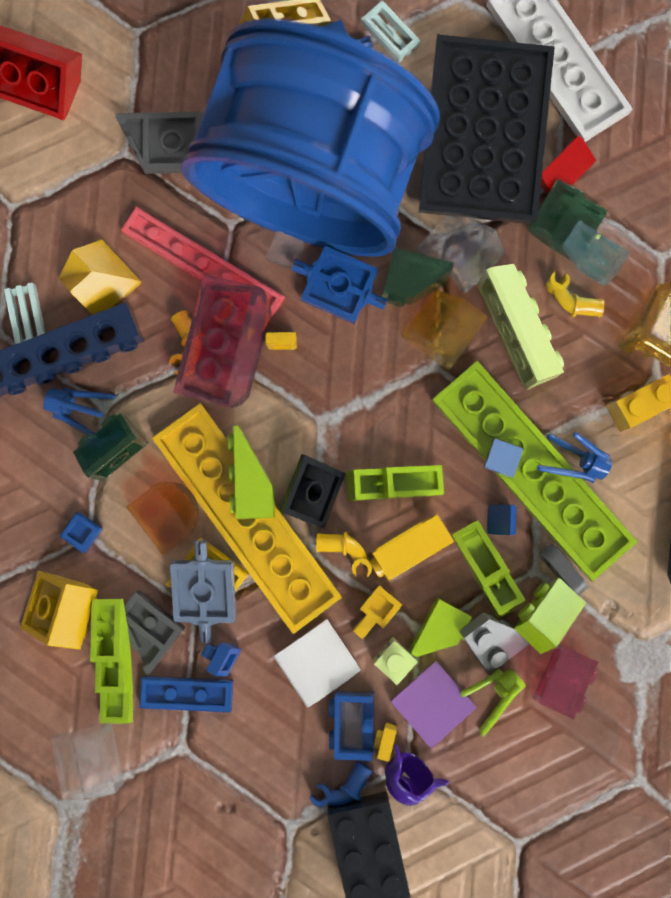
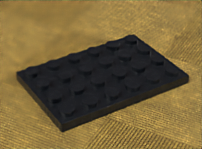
(489, 129)

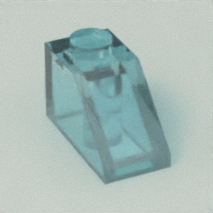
(594, 253)

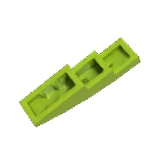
(113, 660)

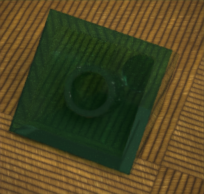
(414, 277)

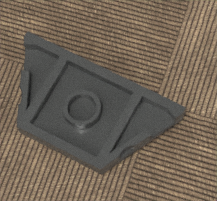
(160, 138)

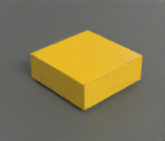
(281, 341)

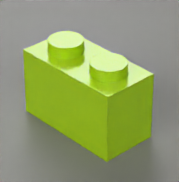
(549, 615)

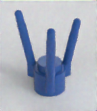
(62, 403)
(594, 463)

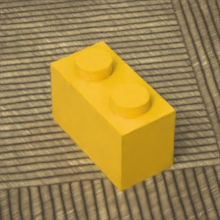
(641, 404)

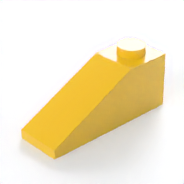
(301, 11)

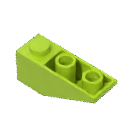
(253, 489)

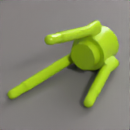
(507, 687)

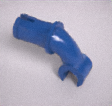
(348, 792)

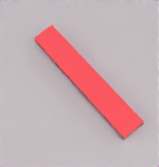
(188, 254)

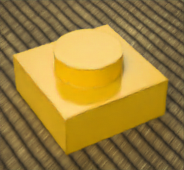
(385, 740)

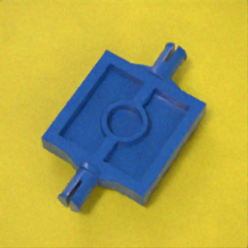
(339, 284)

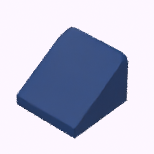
(501, 520)

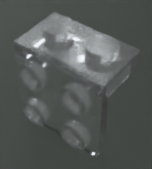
(465, 243)

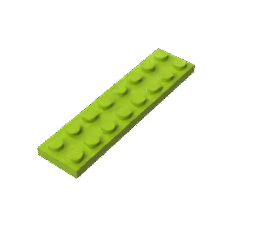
(558, 502)

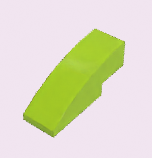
(394, 482)
(489, 570)

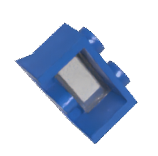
(352, 725)

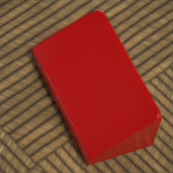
(568, 165)

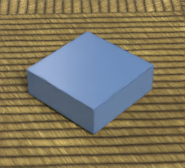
(503, 458)

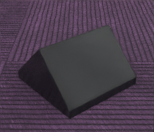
(312, 491)

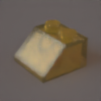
(444, 327)

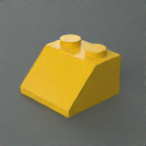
(58, 610)

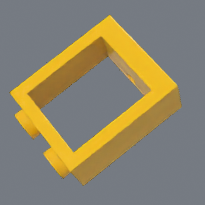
(410, 547)

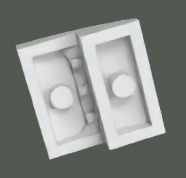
(317, 663)

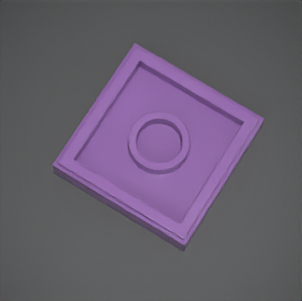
(433, 704)

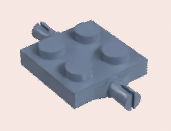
(203, 591)

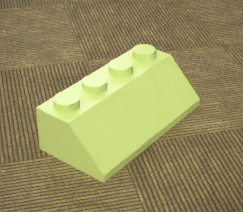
(519, 325)

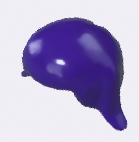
(413, 789)

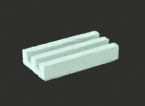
(384, 41)
(20, 292)

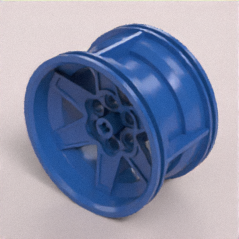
(311, 136)

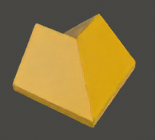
(97, 277)

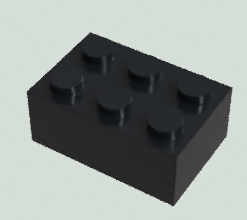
(368, 848)

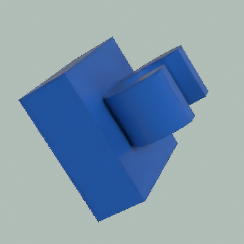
(221, 657)

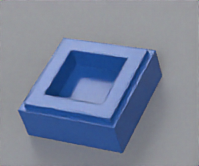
(81, 532)

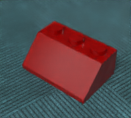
(38, 73)

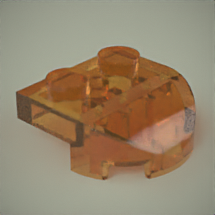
(166, 514)

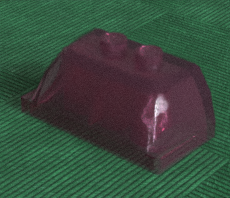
(224, 342)

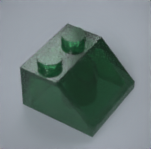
(109, 447)

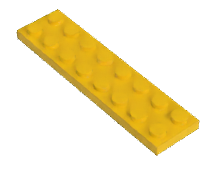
(263, 545)

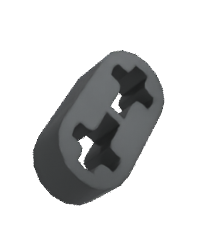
(563, 569)

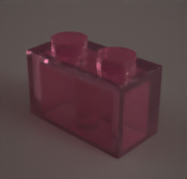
(566, 681)

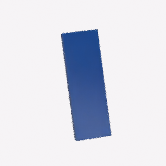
(186, 694)

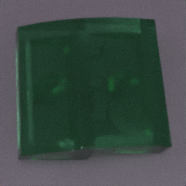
(561, 213)

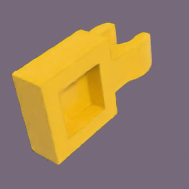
(379, 609)

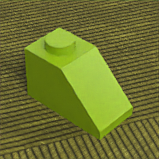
(439, 629)

